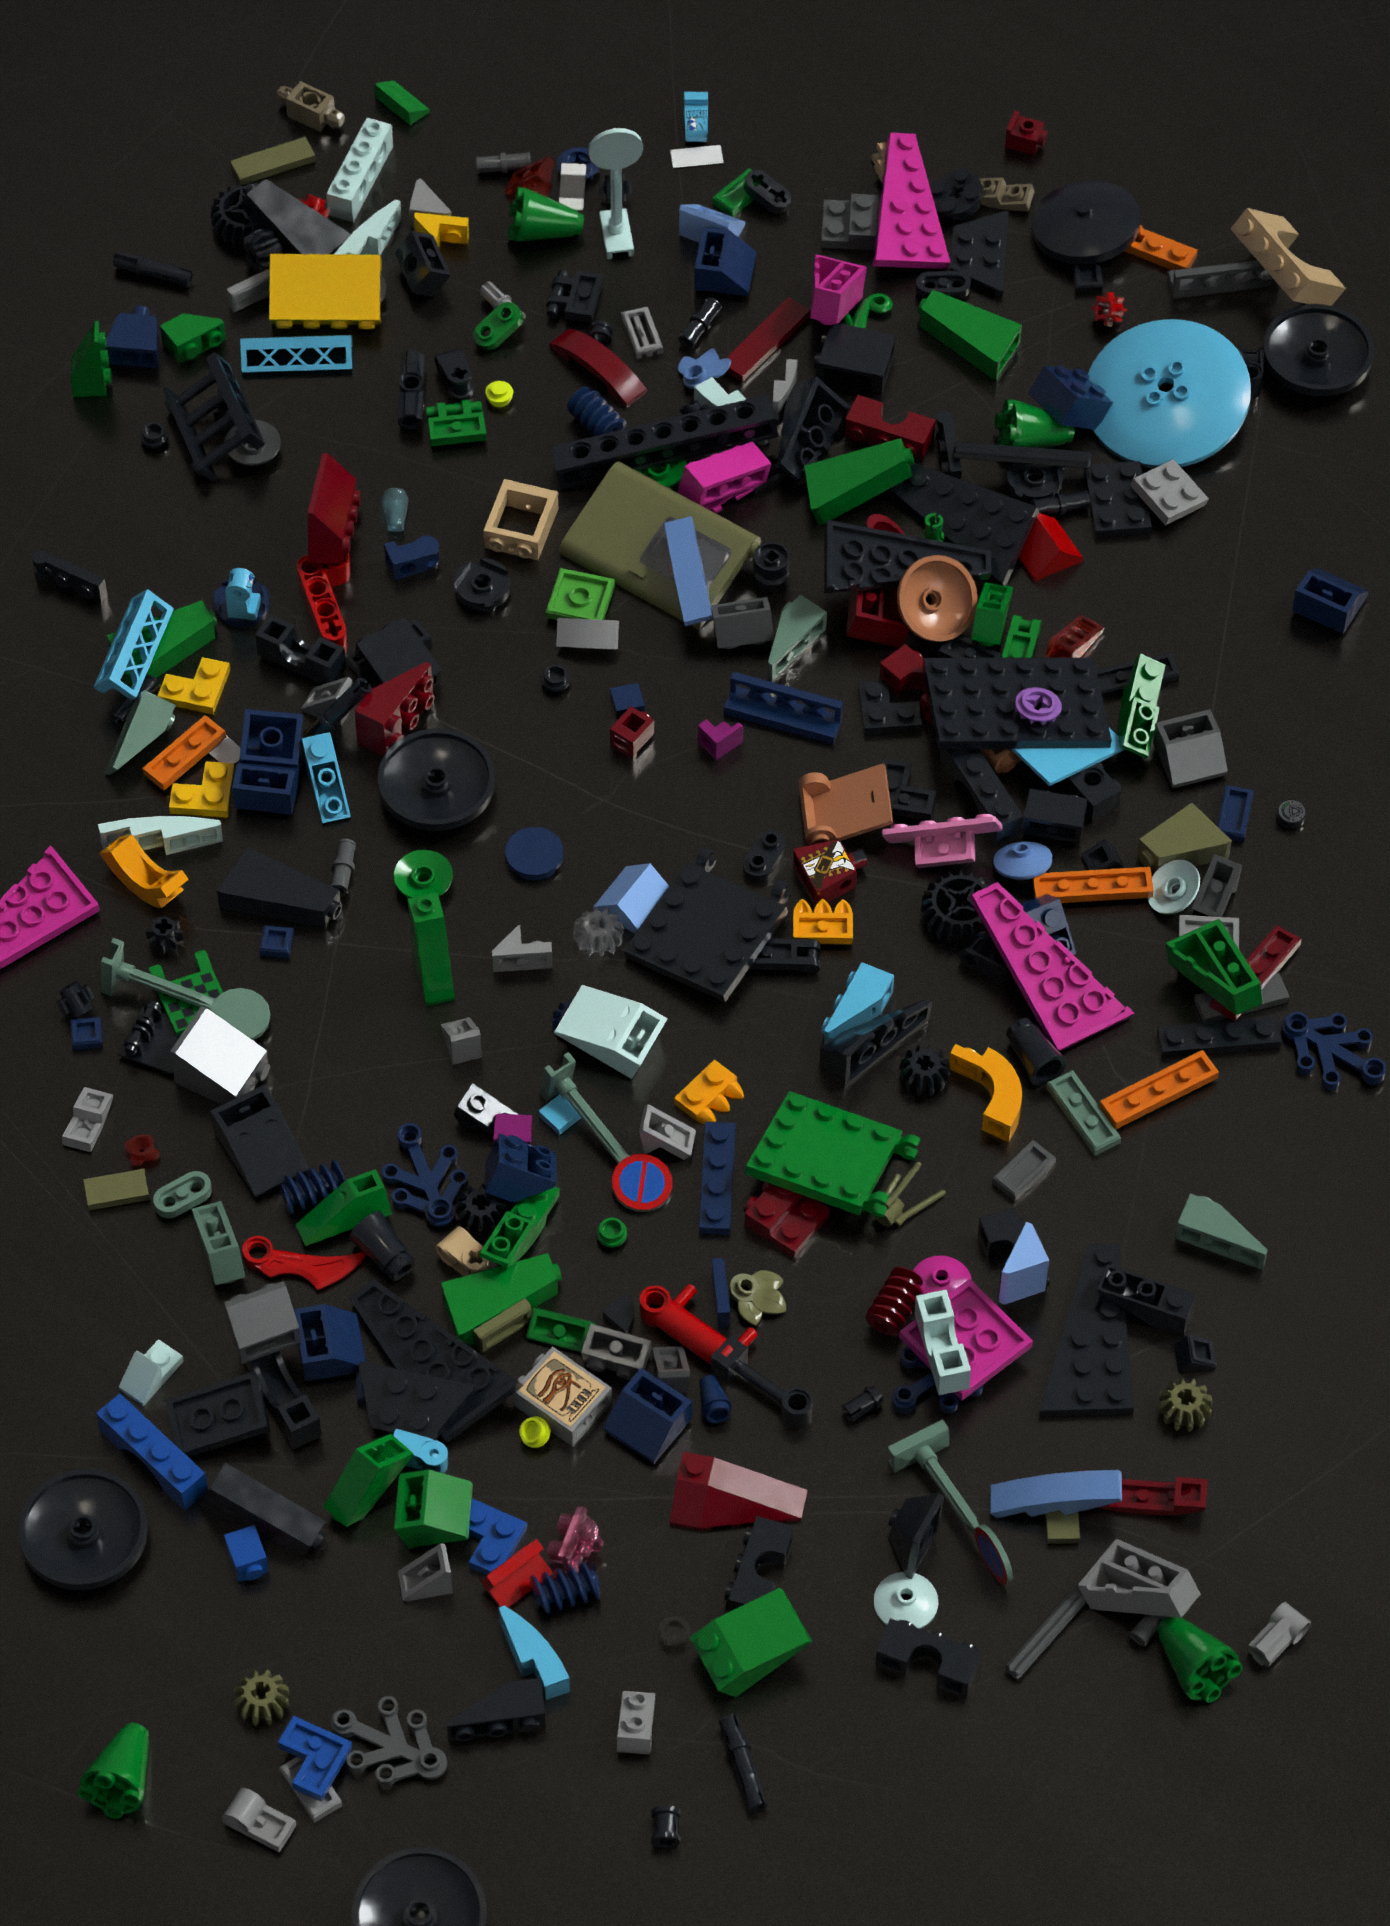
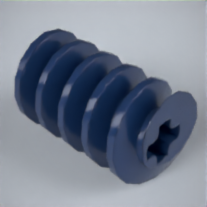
(594, 412)
(312, 1186)
(565, 1587)

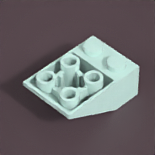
(611, 1028)

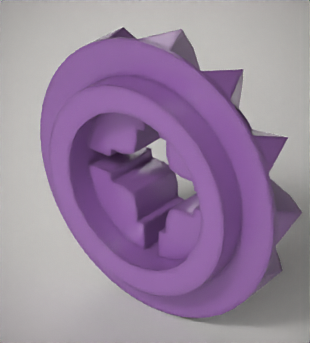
(1030, 697)

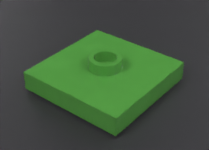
(580, 596)

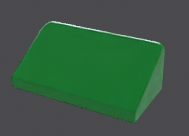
(400, 101)
(558, 1329)

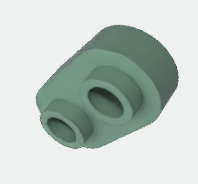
(181, 1194)

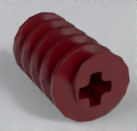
(894, 1301)

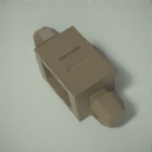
(310, 106)

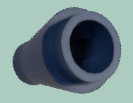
(714, 1402)

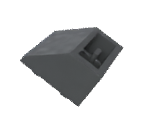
(1190, 748)
(262, 1322)

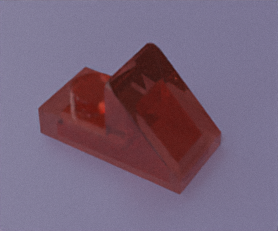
(534, 177)

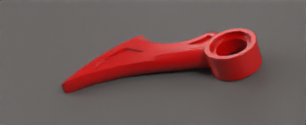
(318, 1270)

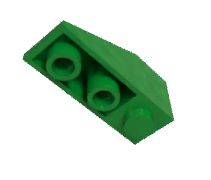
(89, 365)
(345, 1208)

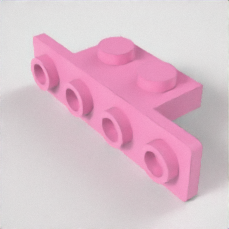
(945, 841)

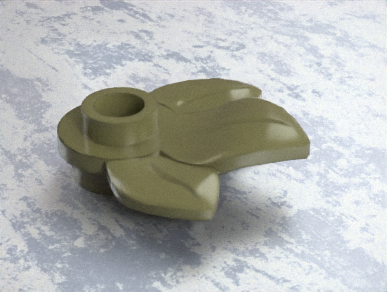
(761, 1297)

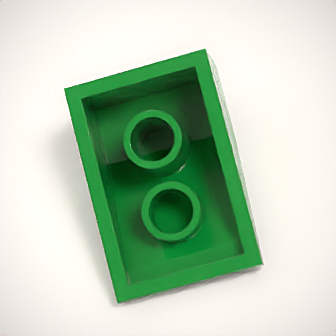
(750, 1642)

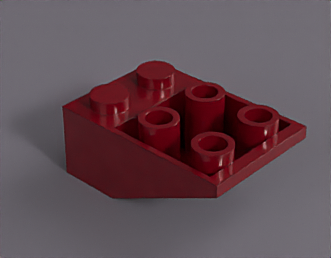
(393, 709)

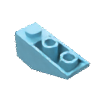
(325, 777)
(863, 1000)

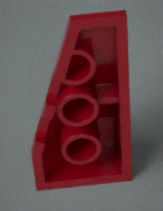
(724, 1494)

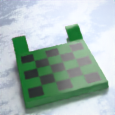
(205, 982)

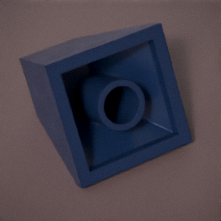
(271, 738)

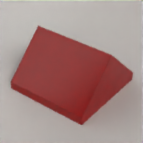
(1048, 549)

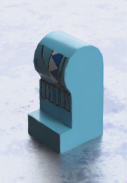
(696, 116)
(239, 597)

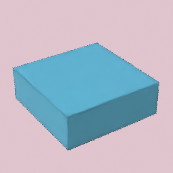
(559, 1114)

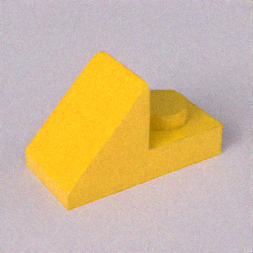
(443, 227)

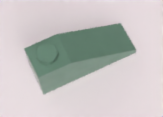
(798, 628)
(144, 723)
(1216, 1230)
(218, 1243)

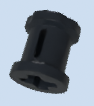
(665, 1828)

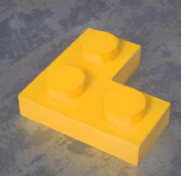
(198, 693)
(207, 799)

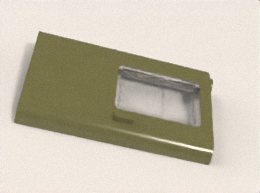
(626, 539)

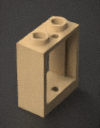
(525, 498)

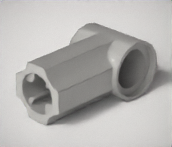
(1283, 1628)

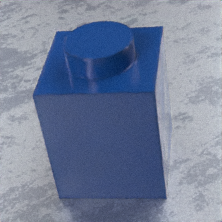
(246, 1553)

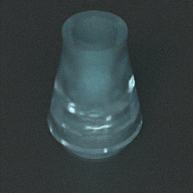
(395, 508)

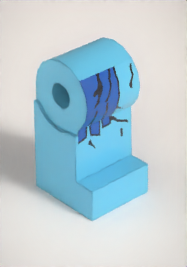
(427, 1452)

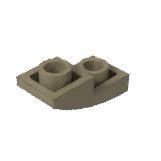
(1006, 197)

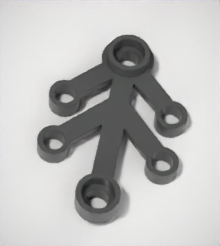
(391, 1746)

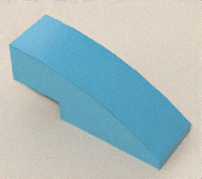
(534, 1654)

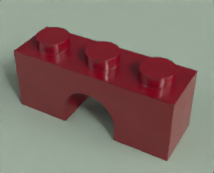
(867, 425)
(905, 672)

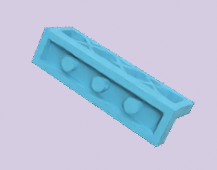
(296, 342)
(125, 642)

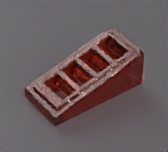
(1072, 641)

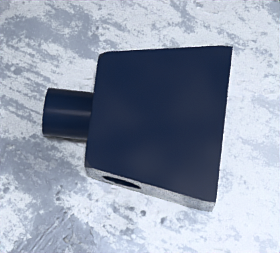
(134, 339)

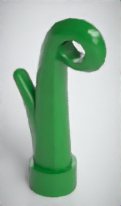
(870, 303)

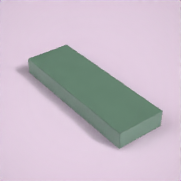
(1083, 1113)

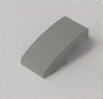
(783, 388)
(587, 633)
(87, 1119)

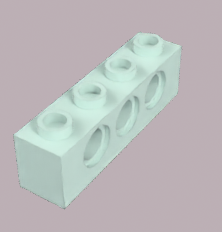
(359, 169)

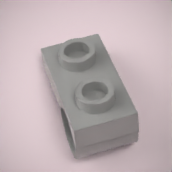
(636, 1722)
(257, 1820)

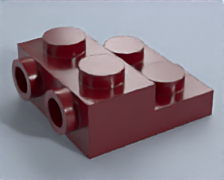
(785, 1217)

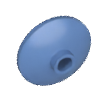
(1022, 860)

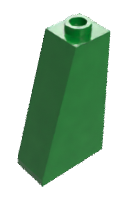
(970, 331)
(855, 477)
(184, 634)
(430, 949)
(485, 1294)

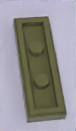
(273, 161)

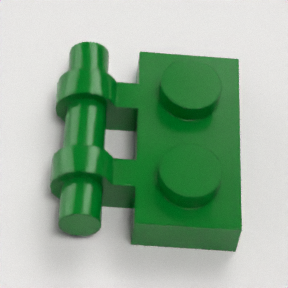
(456, 423)

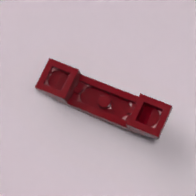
(602, 363)
(1161, 1498)

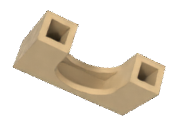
(1268, 240)

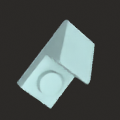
(149, 1371)

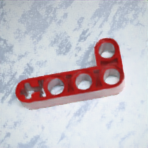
(315, 585)

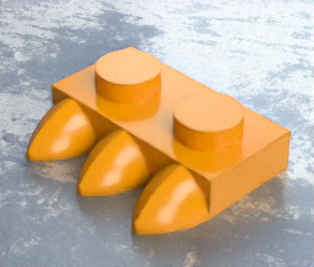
(823, 924)
(708, 1092)

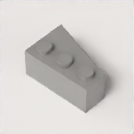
(1138, 1583)

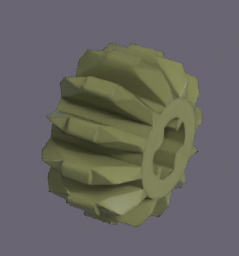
(1183, 1415)
(251, 1689)

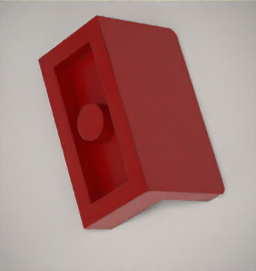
(511, 1578)

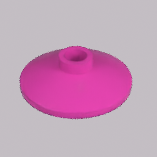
(941, 1266)

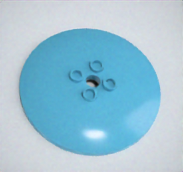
(1181, 424)

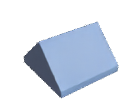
(695, 217)
(633, 895)
(1025, 1268)

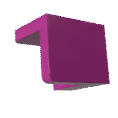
(719, 739)
(513, 1125)

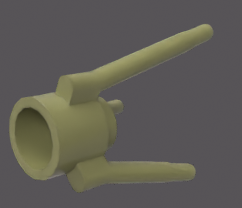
(894, 1205)

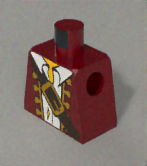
(827, 869)

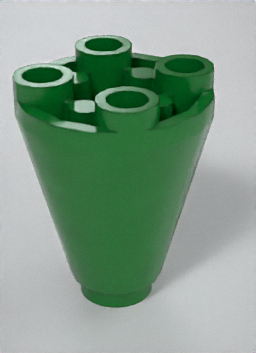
(541, 218)
(1030, 427)
(1198, 1659)
(118, 1773)

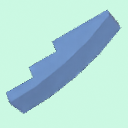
(688, 571)
(1059, 1491)

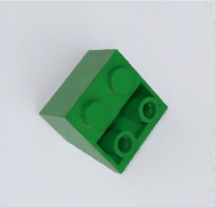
(432, 1508)

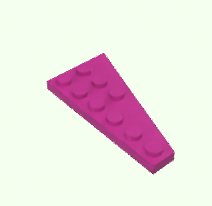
(907, 215)
(42, 907)
(1052, 980)

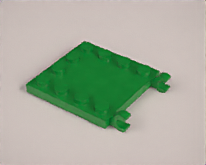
(828, 1154)

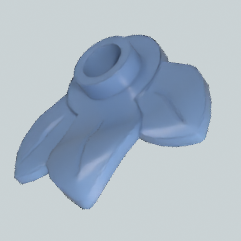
(703, 368)

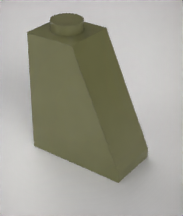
(1184, 836)

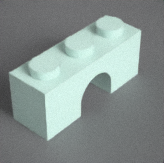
(938, 1334)

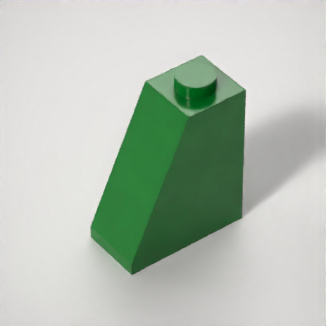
(366, 1479)

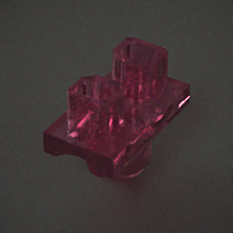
(579, 1539)

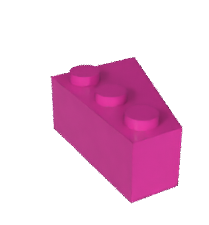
(835, 288)
(724, 476)

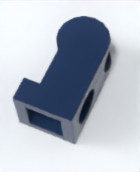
(411, 557)

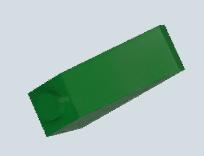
(991, 614)

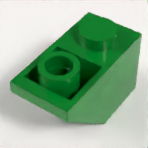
(191, 335)

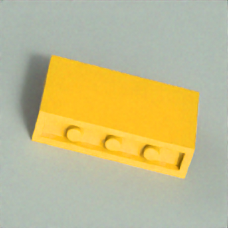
(325, 290)

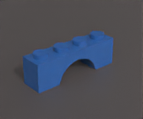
(172, 1468)

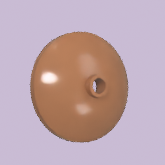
(951, 594)

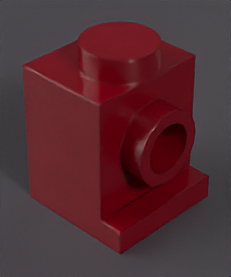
(1025, 134)
(631, 732)

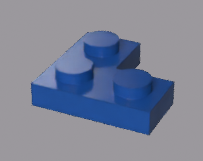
(498, 1536)
(322, 1754)

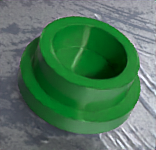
(611, 1232)

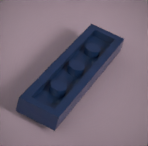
(717, 1178)

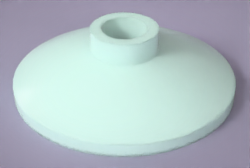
(1174, 887)
(917, 1610)

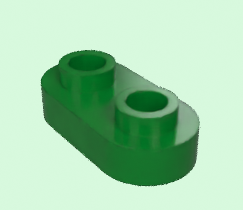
(499, 327)

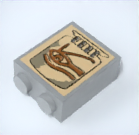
(562, 1395)

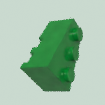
(1216, 966)

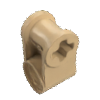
(462, 1252)

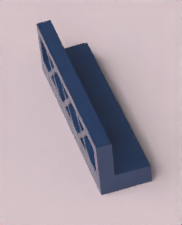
(784, 711)

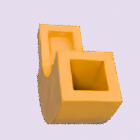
(141, 874)
(1001, 1082)

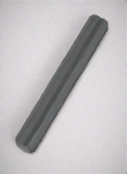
(1046, 1633)

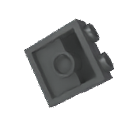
(850, 222)

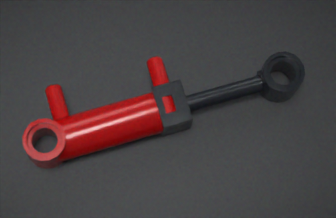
(724, 1355)

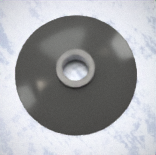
(251, 457)

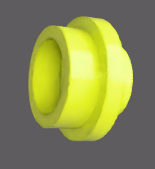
(499, 393)
(535, 1431)

